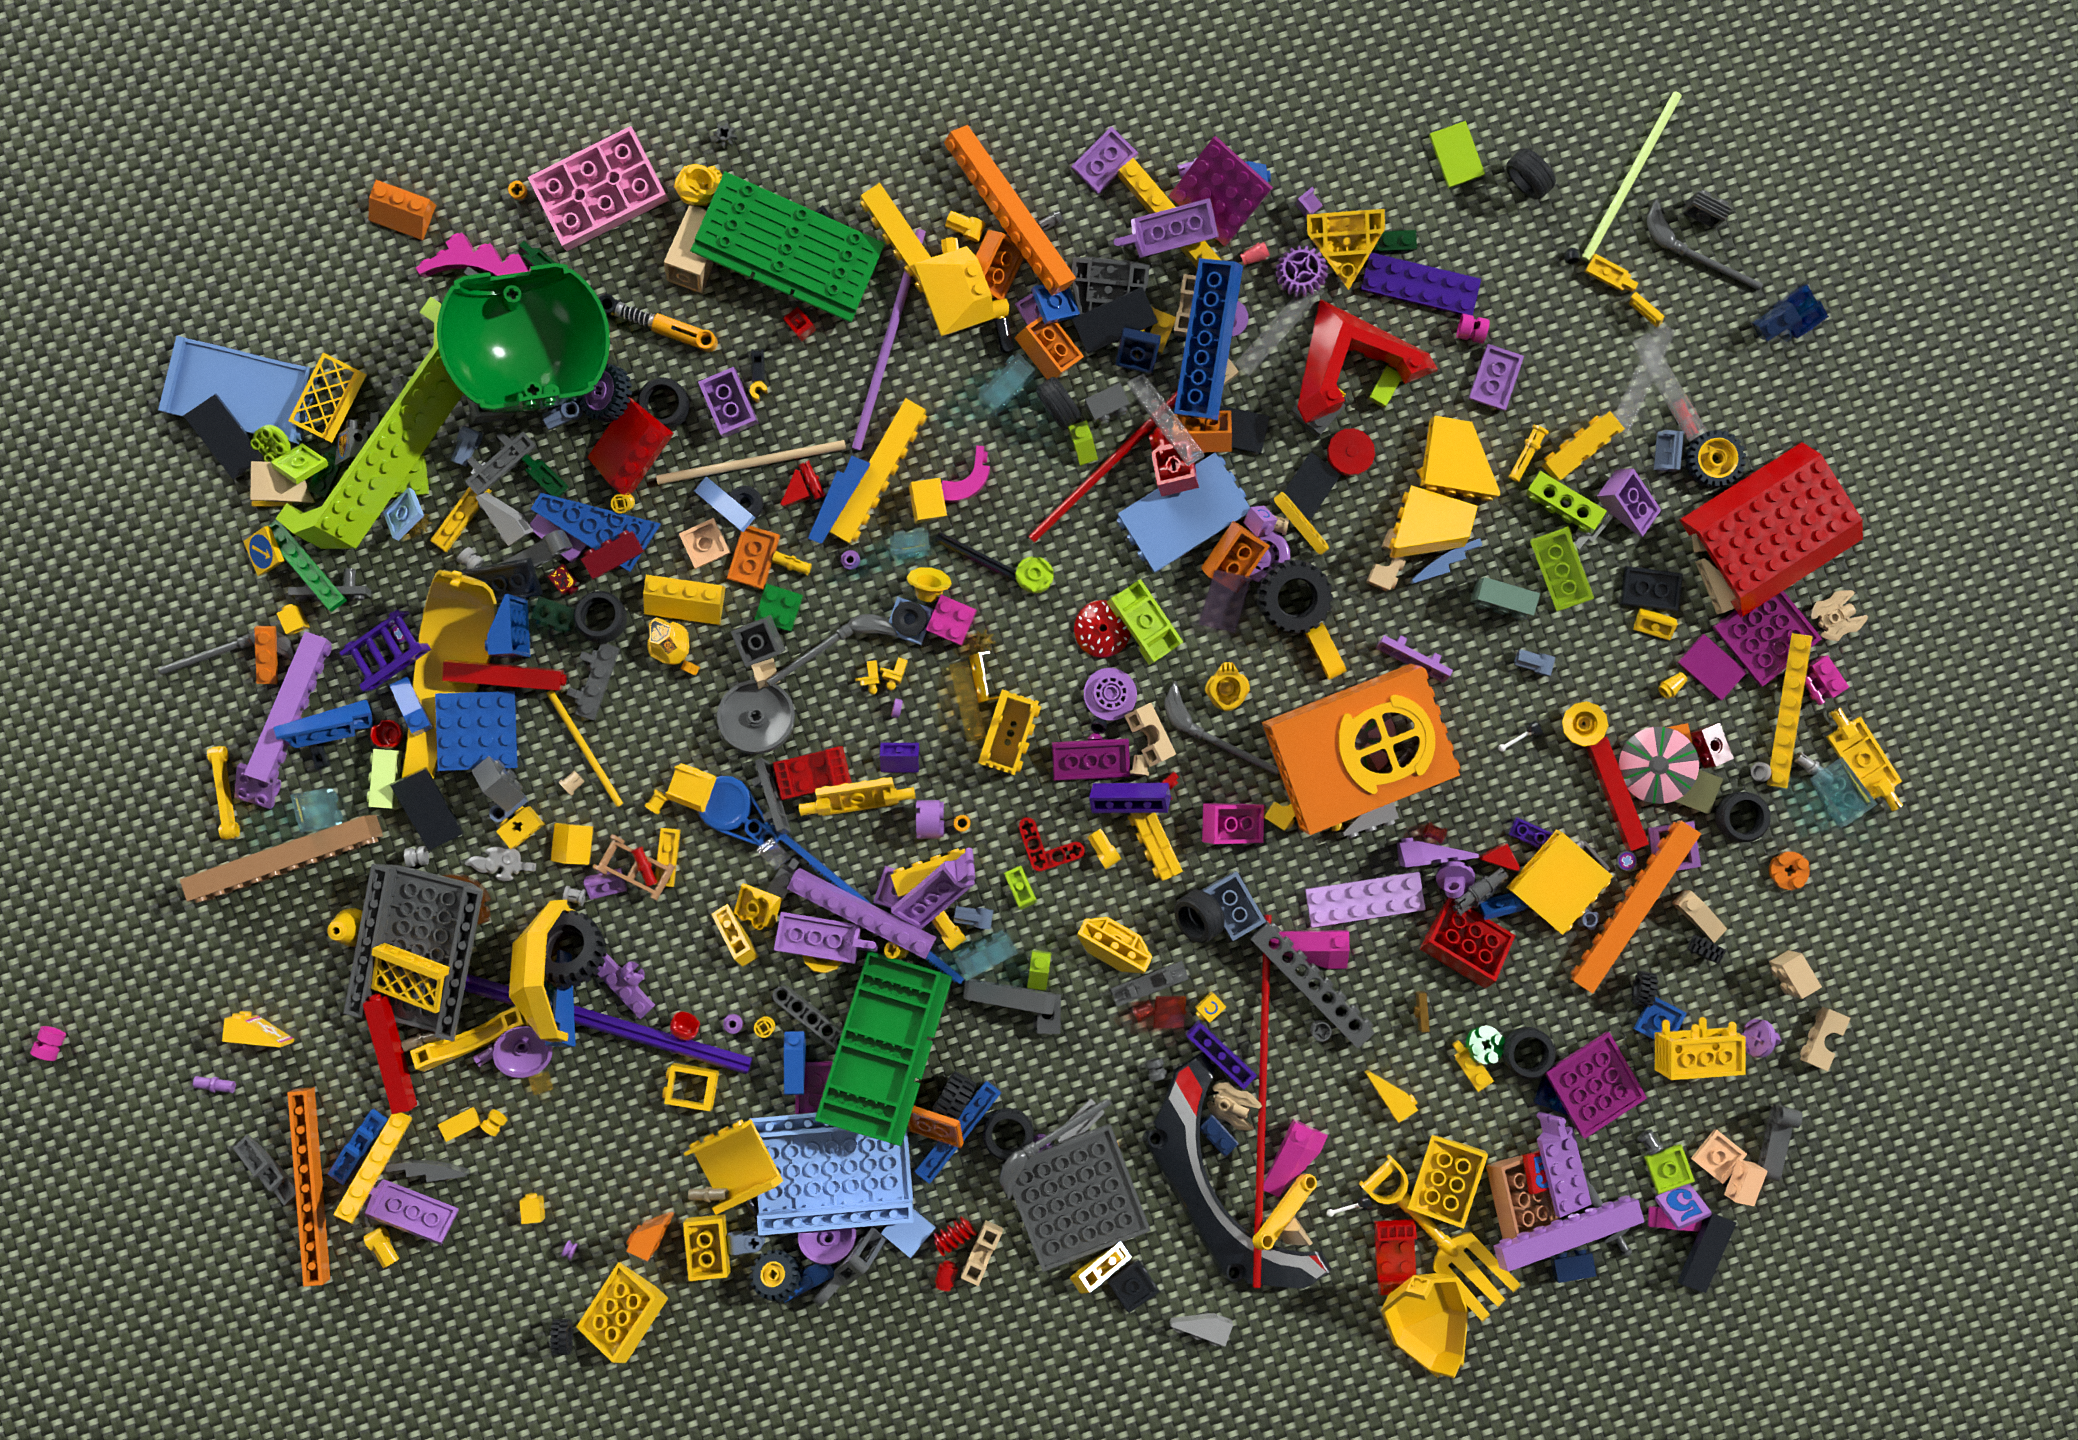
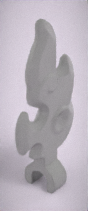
(498, 857)

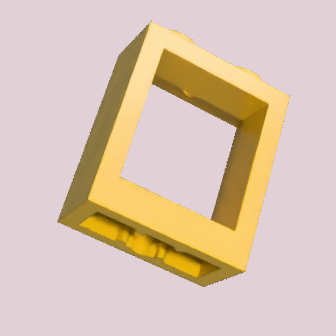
(710, 1088)

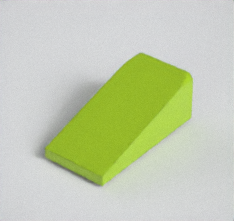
(1385, 387)
(1020, 887)

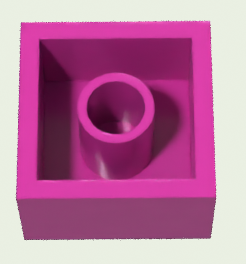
(951, 620)

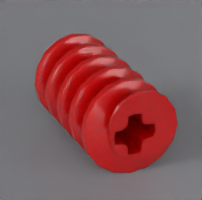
(954, 1236)

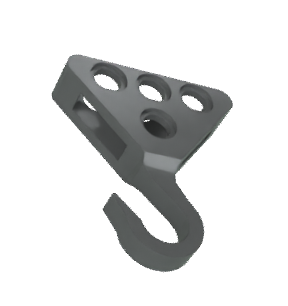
(852, 1266)

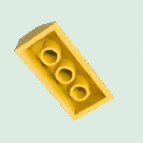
(683, 599)

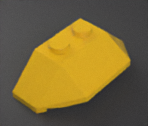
(1114, 945)

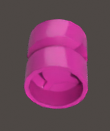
(1472, 328)
(48, 1042)

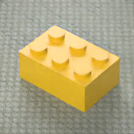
(706, 1247)

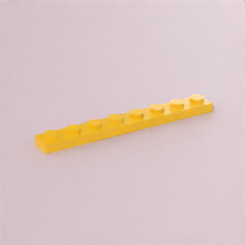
(1789, 710)

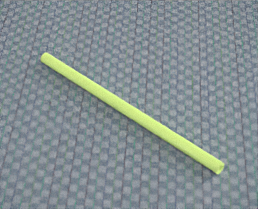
(1631, 176)

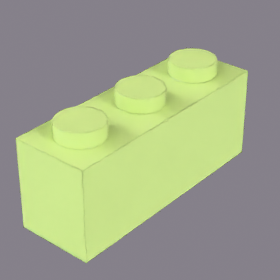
(385, 770)

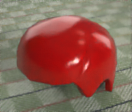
(386, 734)
(684, 1026)

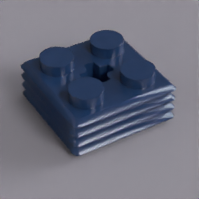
(1138, 340)

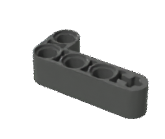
(545, 550)
(1777, 1139)

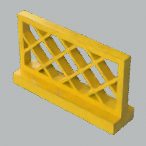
(343, 405)
(408, 962)

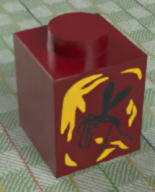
(564, 580)

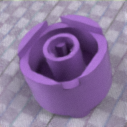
(928, 819)

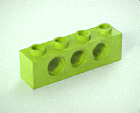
(1563, 493)

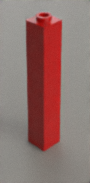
(503, 675)
(1617, 795)
(389, 1053)

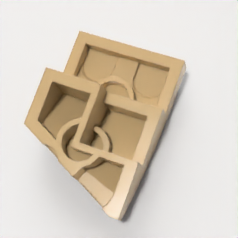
(273, 486)

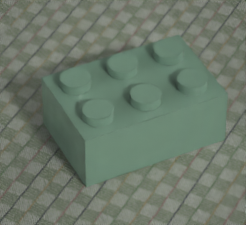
(1504, 598)

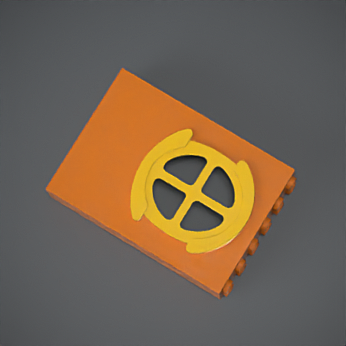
(1320, 757)

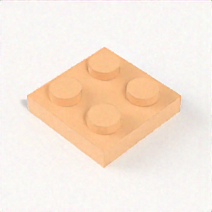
(704, 543)
(1718, 1156)

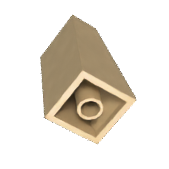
(682, 265)

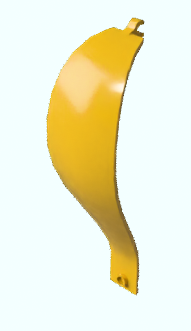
(455, 627)

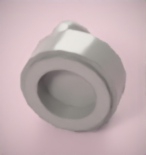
(1760, 771)

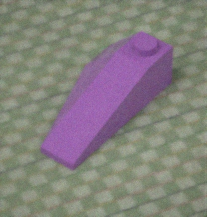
(1420, 853)

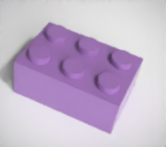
(728, 402)

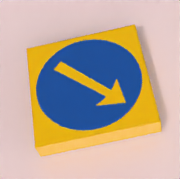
(263, 550)

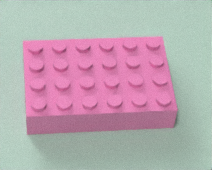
(598, 188)

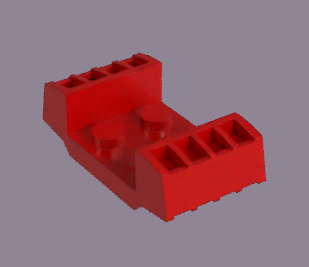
(810, 772)
(1394, 1253)

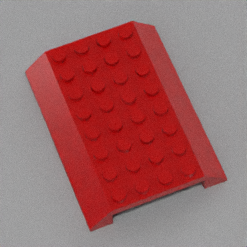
(1776, 526)

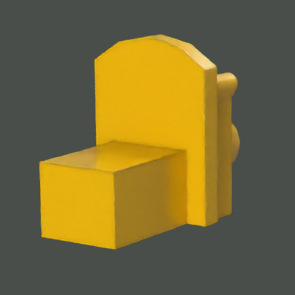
(896, 675)
(873, 678)

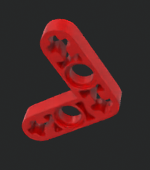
(1047, 855)

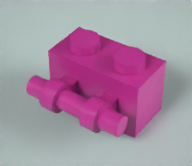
(1826, 678)

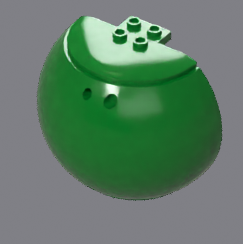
(539, 343)

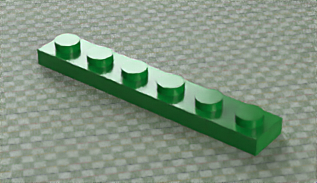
(307, 568)

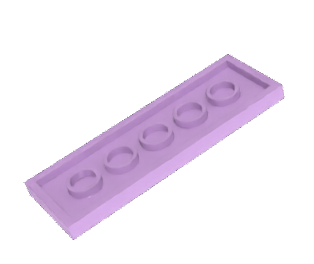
(1365, 899)

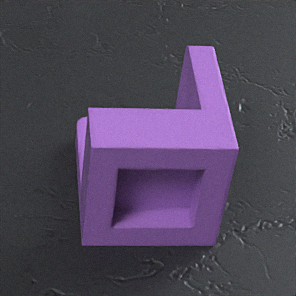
(1308, 203)

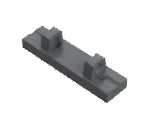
(773, 798)
(1149, 983)

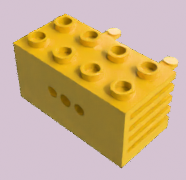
(1009, 709)
(1700, 1052)

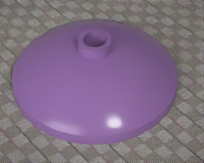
(521, 1060)
(827, 1253)

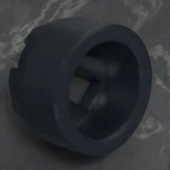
(1572, 256)
(1099, 725)

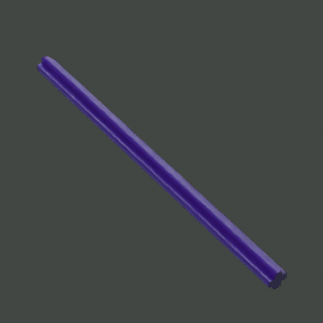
(626, 1029)

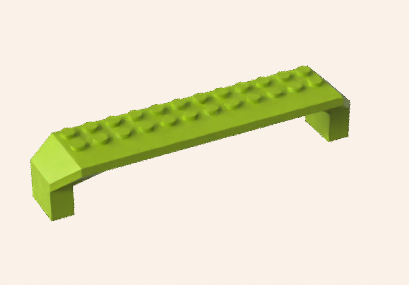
(384, 457)

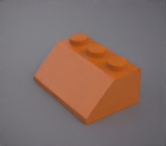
(400, 210)
(999, 262)
(1049, 348)
(1210, 434)
(1235, 552)
(648, 1236)

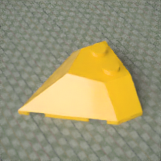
(1346, 238)

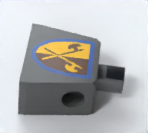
(349, 443)

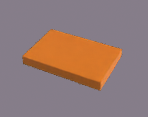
(753, 557)
(936, 1126)

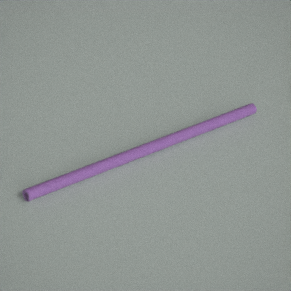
(884, 354)

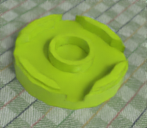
(1034, 574)

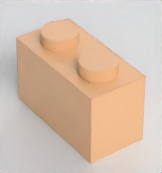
(1745, 1182)

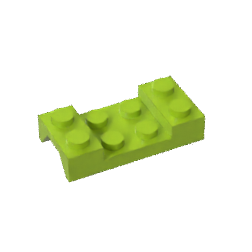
(1145, 621)

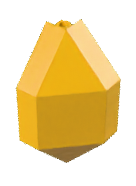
(528, 972)
(1429, 1322)

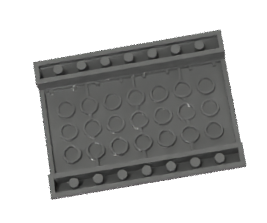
(425, 917)

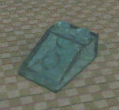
(910, 545)
(1842, 793)
(316, 810)

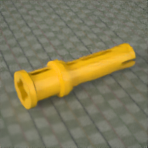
(1531, 445)

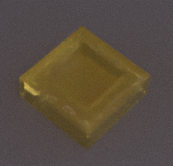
(540, 1083)

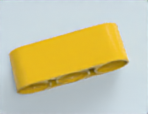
(1326, 652)

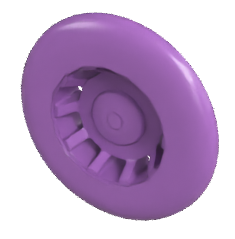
(1268, 558)
(1110, 693)

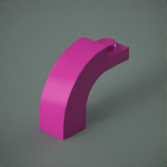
(969, 487)

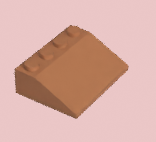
(1514, 1205)

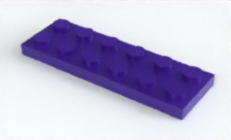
(1420, 284)

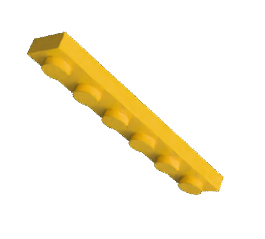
(372, 1167)

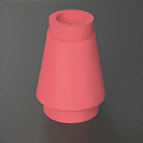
(1255, 254)

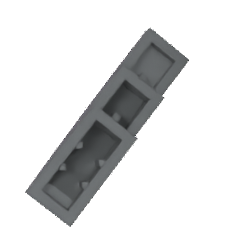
(267, 1169)
(432, 1169)

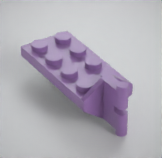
(1171, 228)
(937, 891)
(820, 938)
(1562, 1165)
(410, 1211)

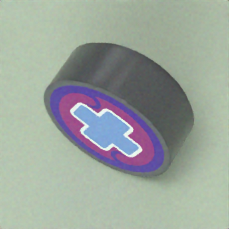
(397, 635)
(1626, 860)

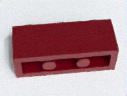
(612, 554)

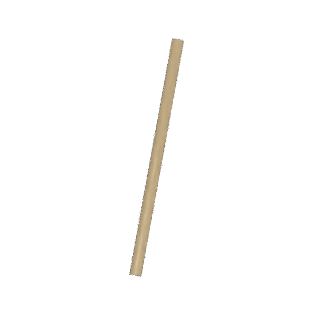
(751, 462)

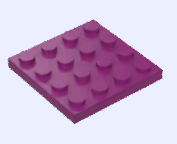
(1229, 184)
(1764, 636)
(1595, 1085)

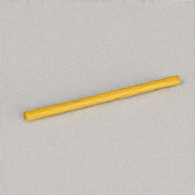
(584, 747)

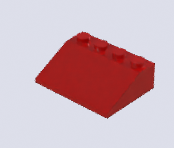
(629, 448)
(1468, 944)

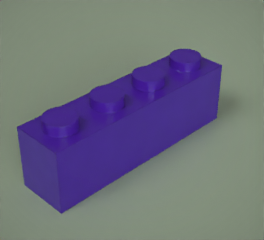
(1130, 798)
(1221, 1054)

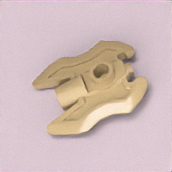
(1835, 616)
(1232, 1105)

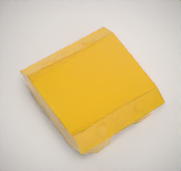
(691, 787)
(757, 906)

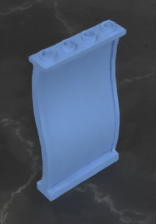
(251, 386)

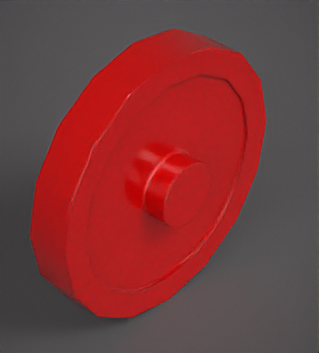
(1350, 452)

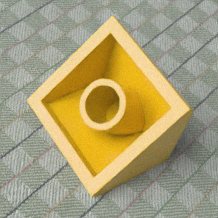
(927, 500)
(572, 843)

